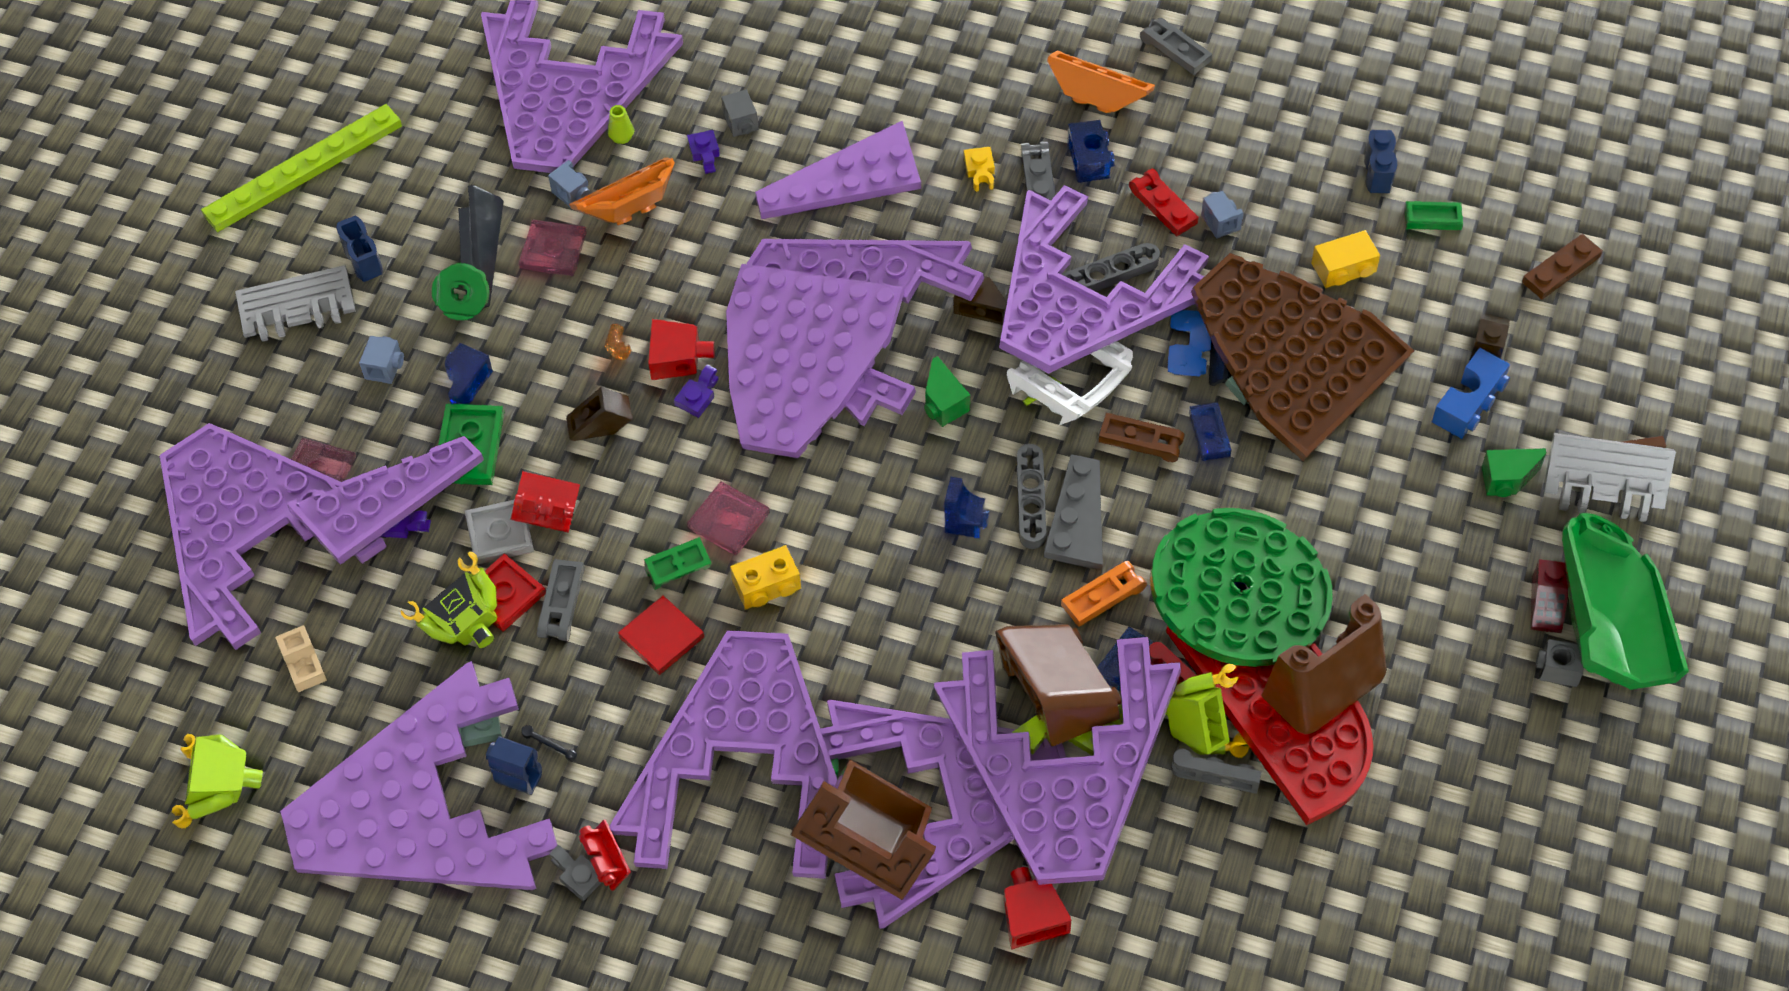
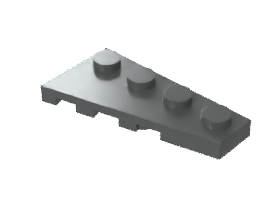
(1077, 523)

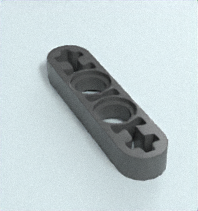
(1108, 269)
(1034, 495)

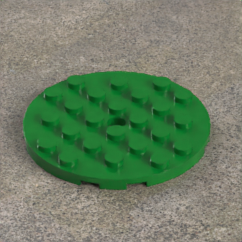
(1198, 597)

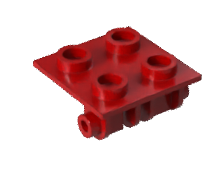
(545, 502)

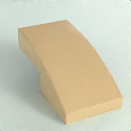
(301, 658)

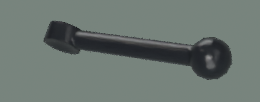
(528, 732)

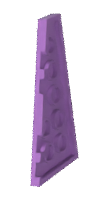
(860, 172)
(377, 500)

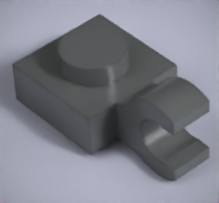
(578, 875)

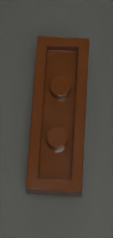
(1562, 266)

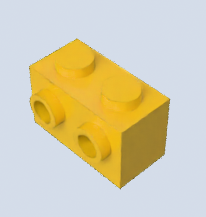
(1345, 259)
(766, 577)

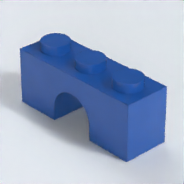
(1461, 411)

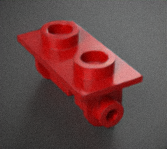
(608, 858)

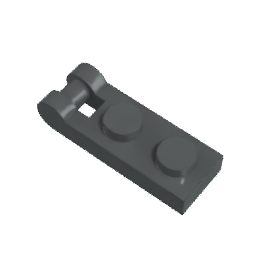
(1176, 45)
(1038, 171)
(560, 599)
(1215, 772)

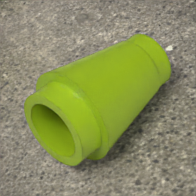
(619, 127)

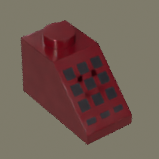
(1548, 596)

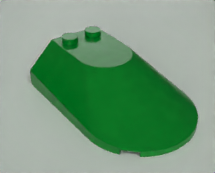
(1619, 607)

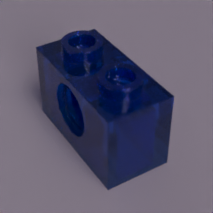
(1090, 151)

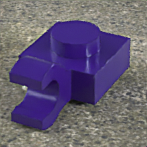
(704, 148)
(698, 395)
(413, 522)

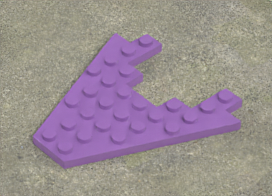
(563, 107)
(880, 262)
(222, 503)
(388, 811)

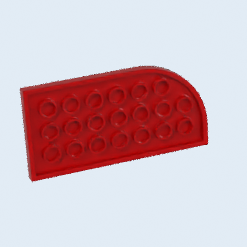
(1312, 770)

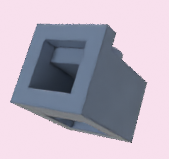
(568, 184)
(1221, 214)

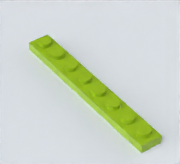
(301, 168)

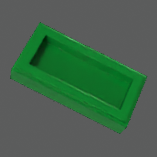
(1433, 215)

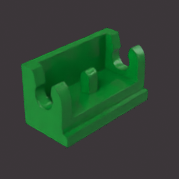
(677, 562)

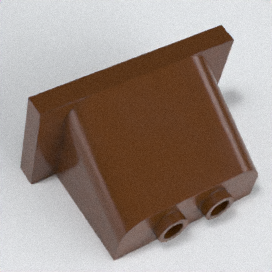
(868, 829)

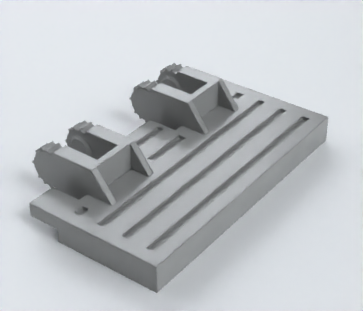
(295, 301)
(1609, 468)

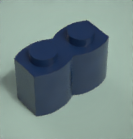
(1380, 161)
(359, 248)
(514, 765)

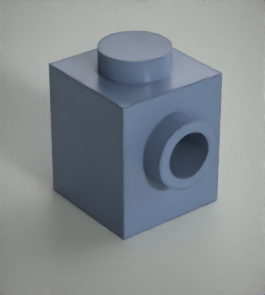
(381, 359)

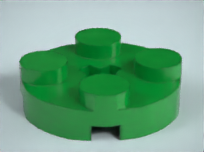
(449, 302)

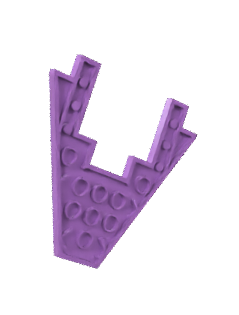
(1059, 320)
(742, 702)
(926, 744)
(1072, 808)

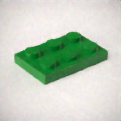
(483, 429)

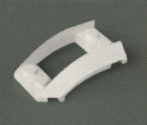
(1061, 399)

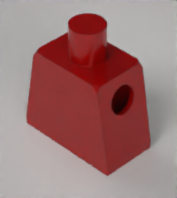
(676, 349)
(1033, 911)

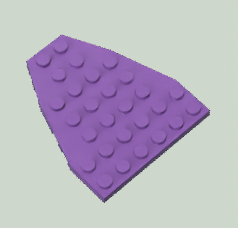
(800, 351)

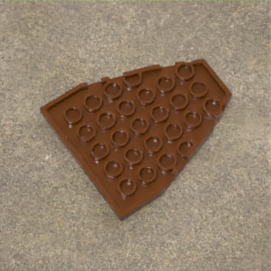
(1295, 350)

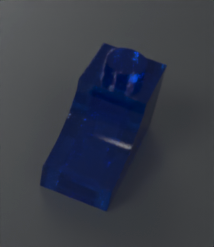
(468, 371)
(964, 511)

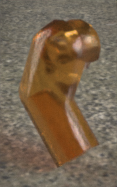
(614, 345)

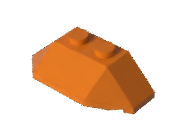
(1096, 84)
(628, 195)

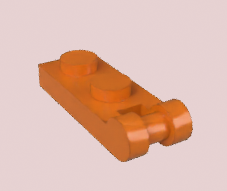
(1103, 593)

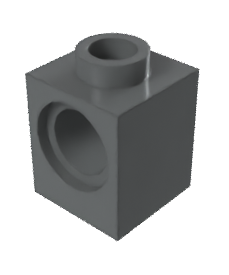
(739, 113)
(1561, 674)

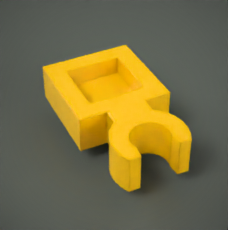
(980, 166)

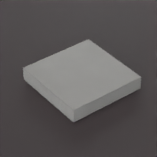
(495, 534)

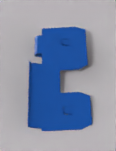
(1187, 358)

